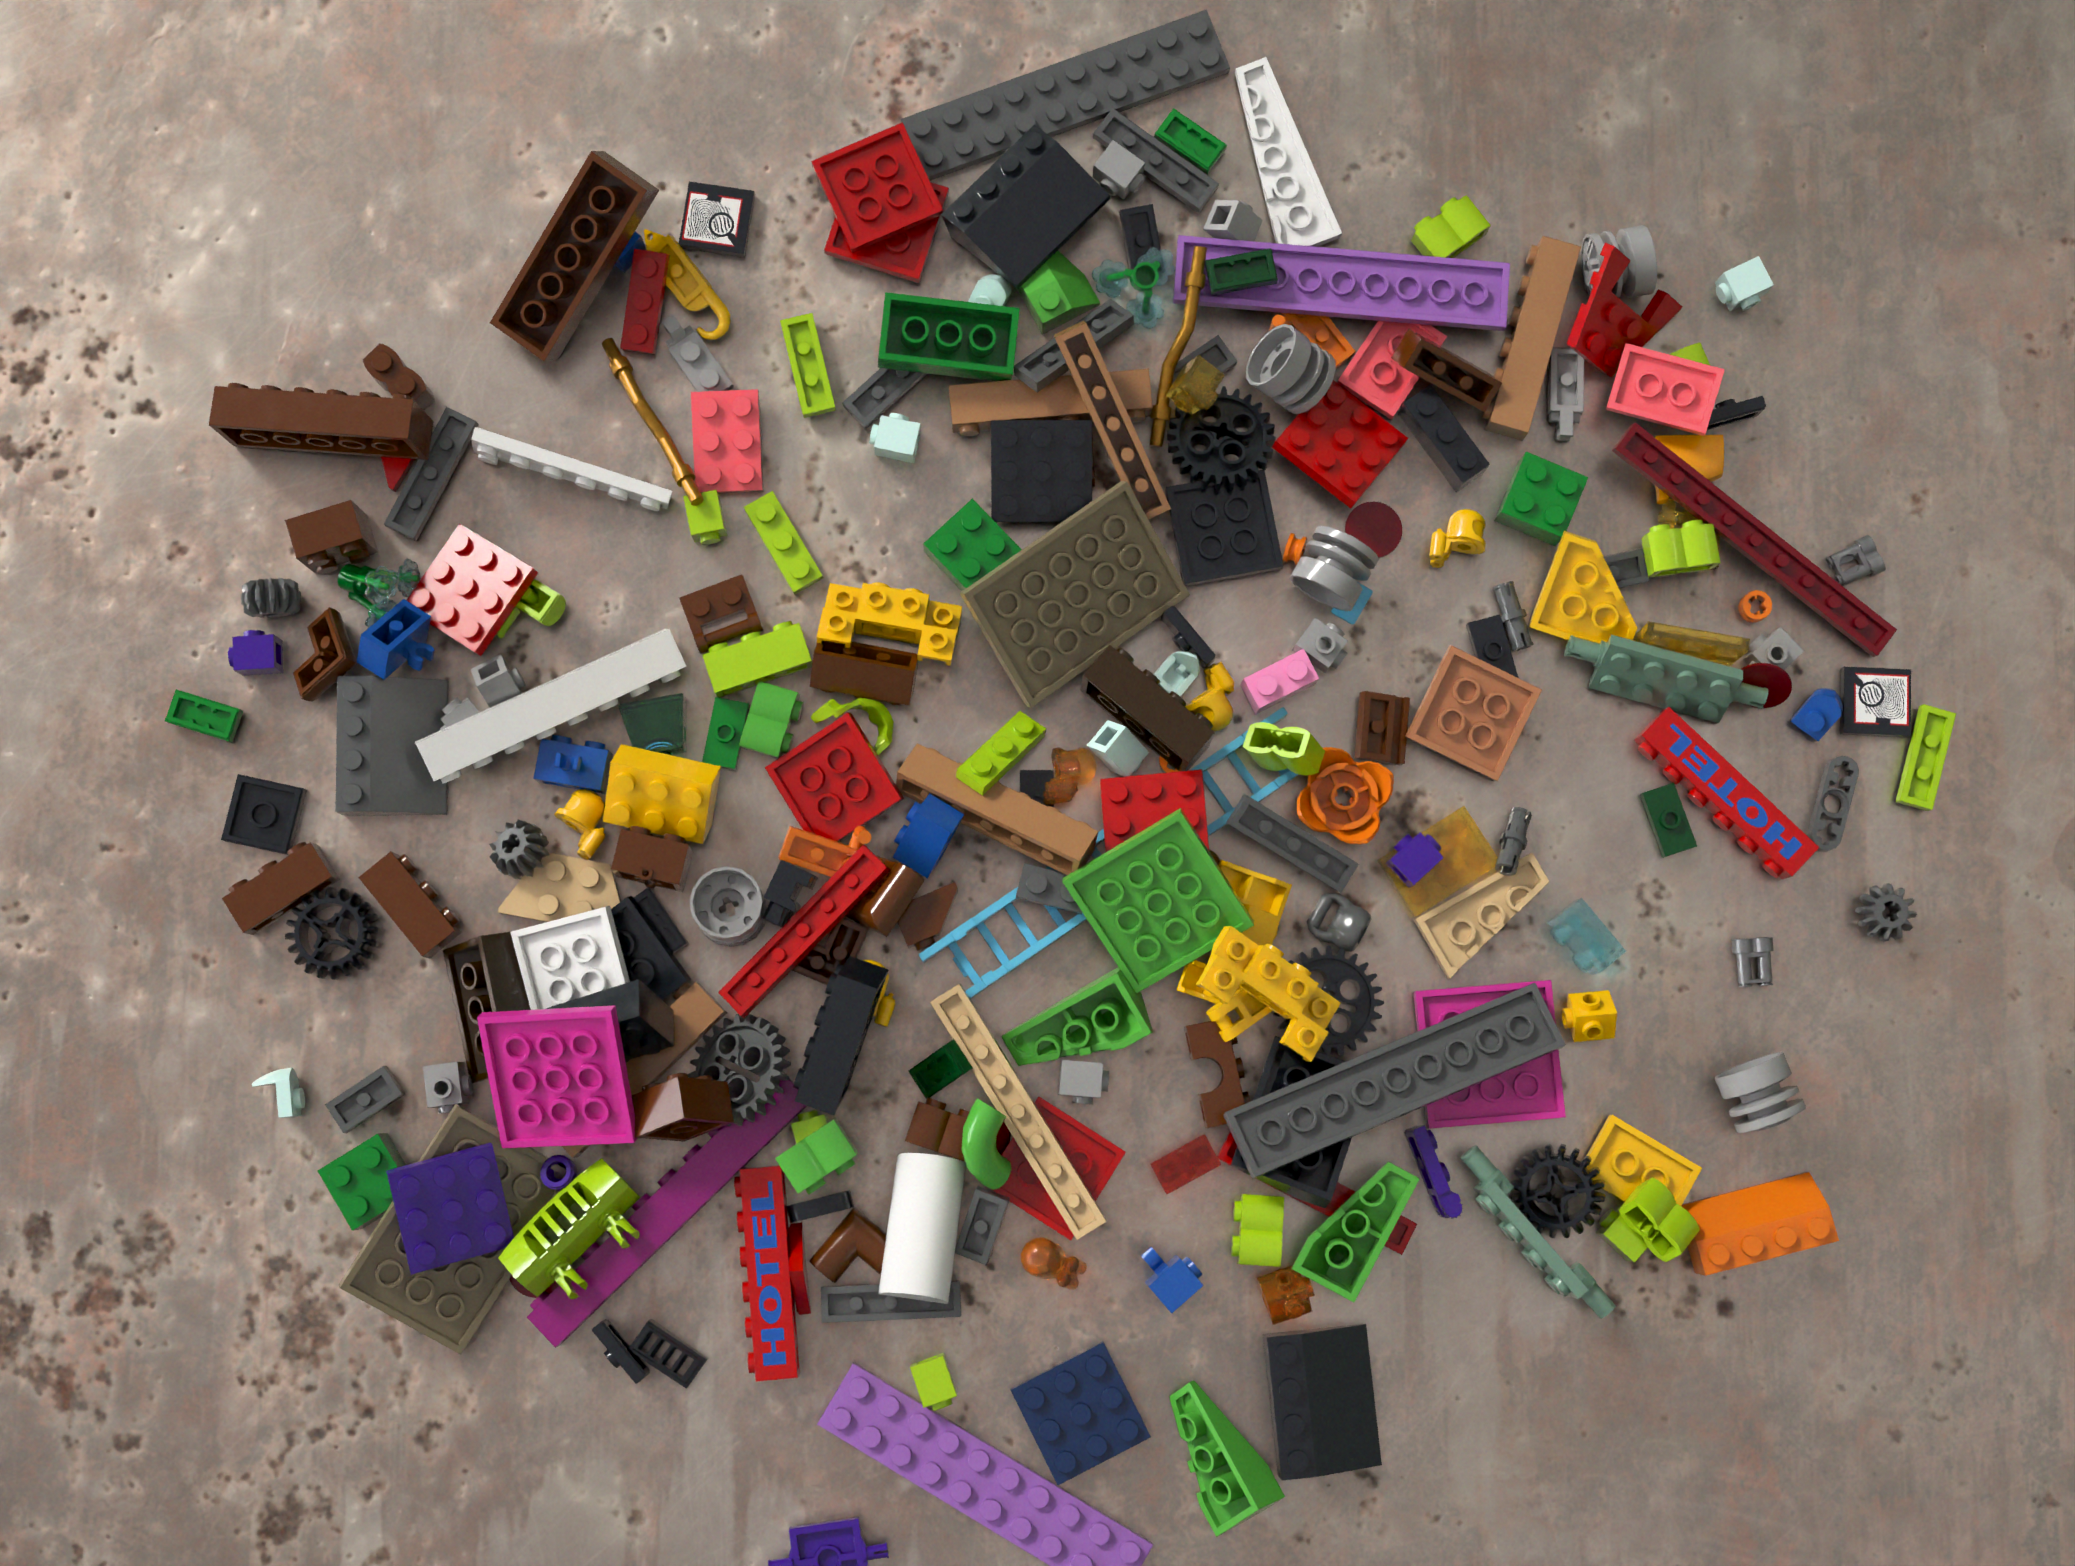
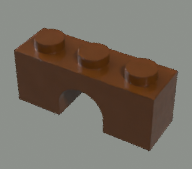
(1205, 1042)

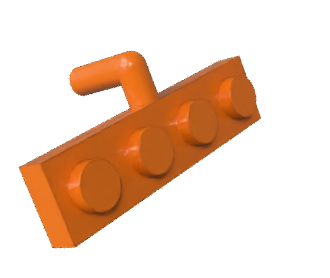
(1319, 331)
(824, 854)

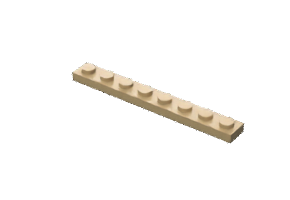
(1022, 1114)

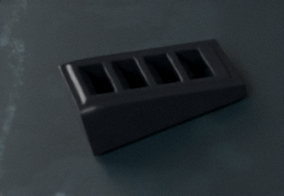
(638, 1349)

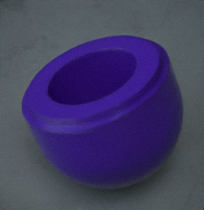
(547, 1173)

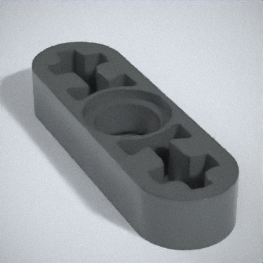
(1828, 778)

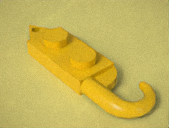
(689, 283)

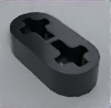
(820, 1206)

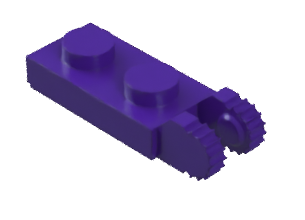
(1434, 1173)

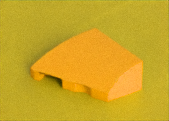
(1699, 451)

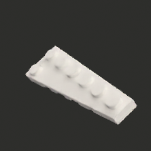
(1288, 179)
(496, 447)

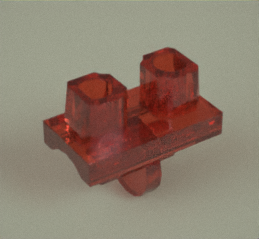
(1185, 1164)

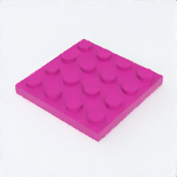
(558, 1077)
(1519, 1094)

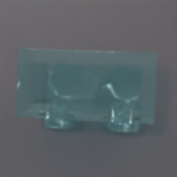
(1586, 937)

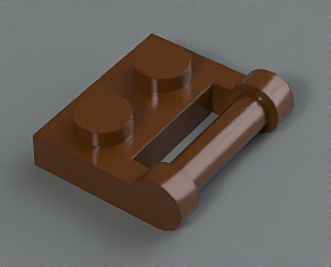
(716, 604)

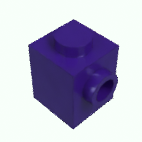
(256, 653)
(1415, 857)

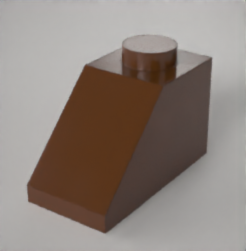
(927, 916)

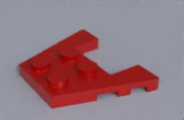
(1608, 323)

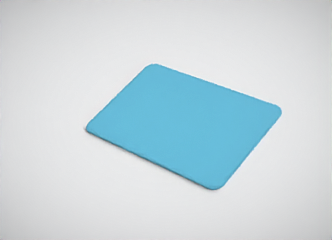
(1352, 616)

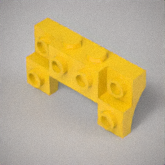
(891, 615)
(1263, 899)
(1275, 983)

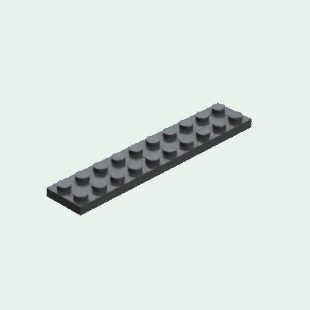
(1067, 94)
(1393, 1080)

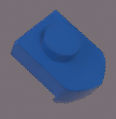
(1819, 713)

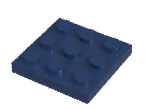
(1080, 1413)

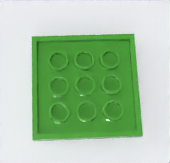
(1157, 900)

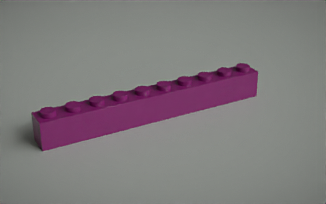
(662, 1216)

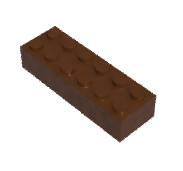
(574, 255)
(321, 421)

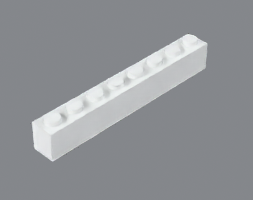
(549, 705)

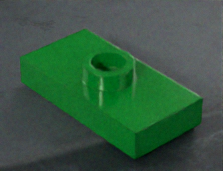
(1190, 141)
(204, 716)
(725, 733)

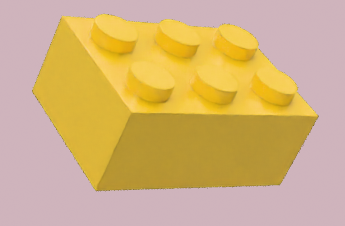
(661, 793)

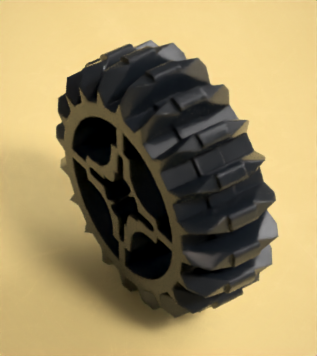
(307, 918)
(1572, 1188)

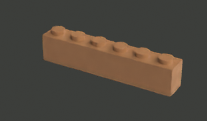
(1532, 337)
(979, 403)
(1111, 417)
(1000, 812)
(693, 1017)

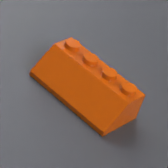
(1759, 1224)

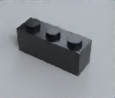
(1443, 438)

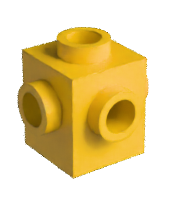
(1590, 1016)

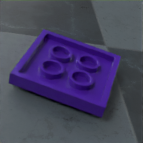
(450, 1208)

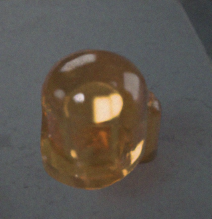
(1071, 770)
(1048, 1261)

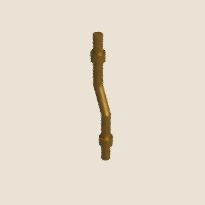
(1195, 283)
(681, 472)

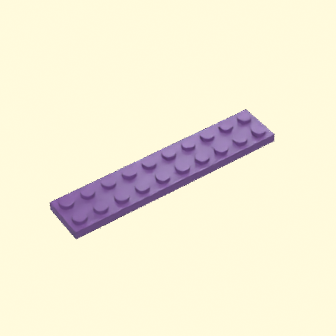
(1360, 284)
(976, 1476)

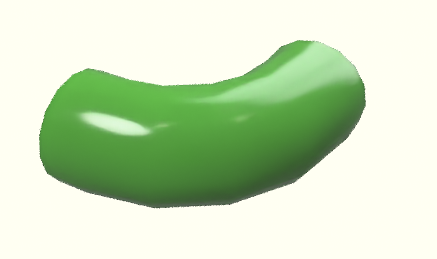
(980, 1146)

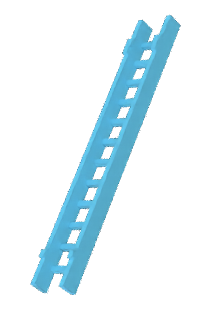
(1065, 927)

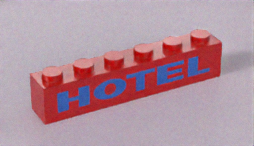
(1726, 794)
(769, 1280)

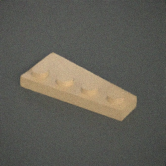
(1471, 918)

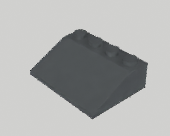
(376, 747)

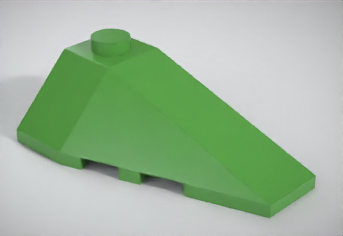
(1057, 293)
(1090, 1020)
(1352, 1238)
(1229, 1471)

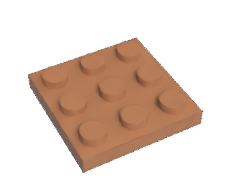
(1473, 713)

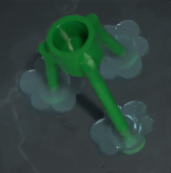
(1150, 271)
(378, 585)

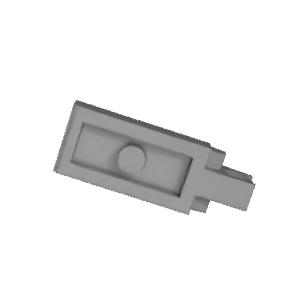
(695, 358)
(1565, 390)

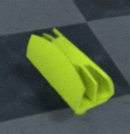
(568, 1228)

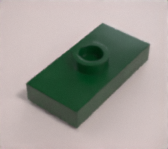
(1241, 271)
(1668, 820)
(940, 1069)

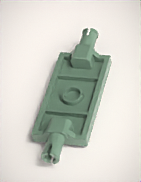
(1664, 677)
(1561, 1278)

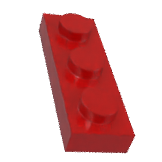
(644, 301)

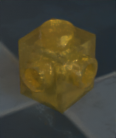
(1195, 386)

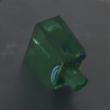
(657, 723)

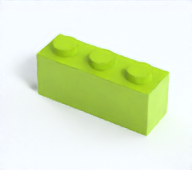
(757, 659)

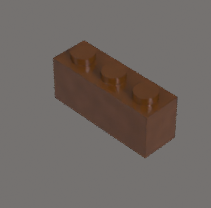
(1446, 370)
(865, 671)
(279, 887)
(411, 904)

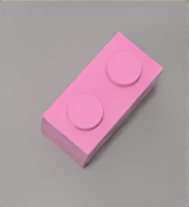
(1279, 681)

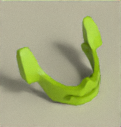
(877, 714)

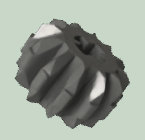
(270, 597)
(519, 849)
(1877, 903)

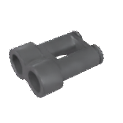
(1867, 556)
(1750, 948)

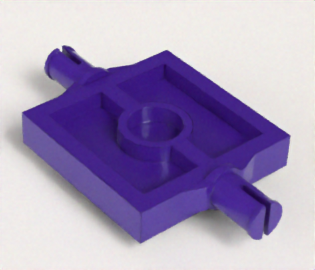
(830, 1545)

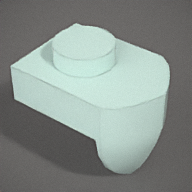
(991, 290)
(1178, 672)
(289, 1095)

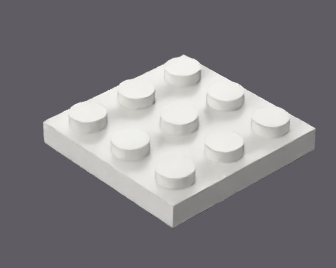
(570, 958)

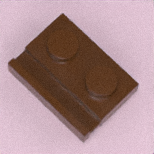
(1382, 728)

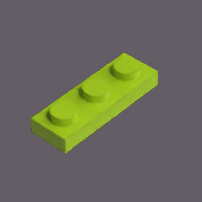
(808, 365)
(783, 542)
(1000, 753)
(1925, 757)

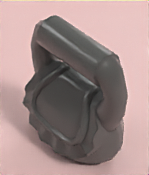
(1347, 925)

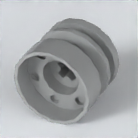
(1637, 245)
(1290, 369)
(1335, 565)
(710, 899)
(1760, 1093)

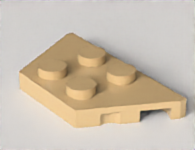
(562, 889)

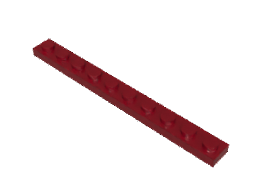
(1754, 540)

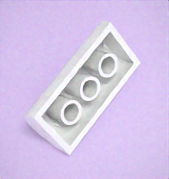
(922, 1227)

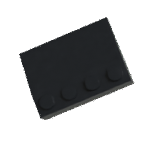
(1024, 207)
(1313, 1176)
(1321, 1401)

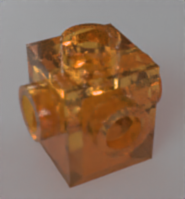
(1285, 1294)

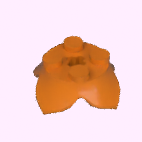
(1369, 789)

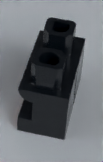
(784, 891)

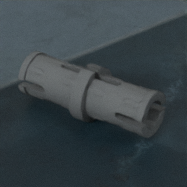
(1513, 616)
(1513, 841)

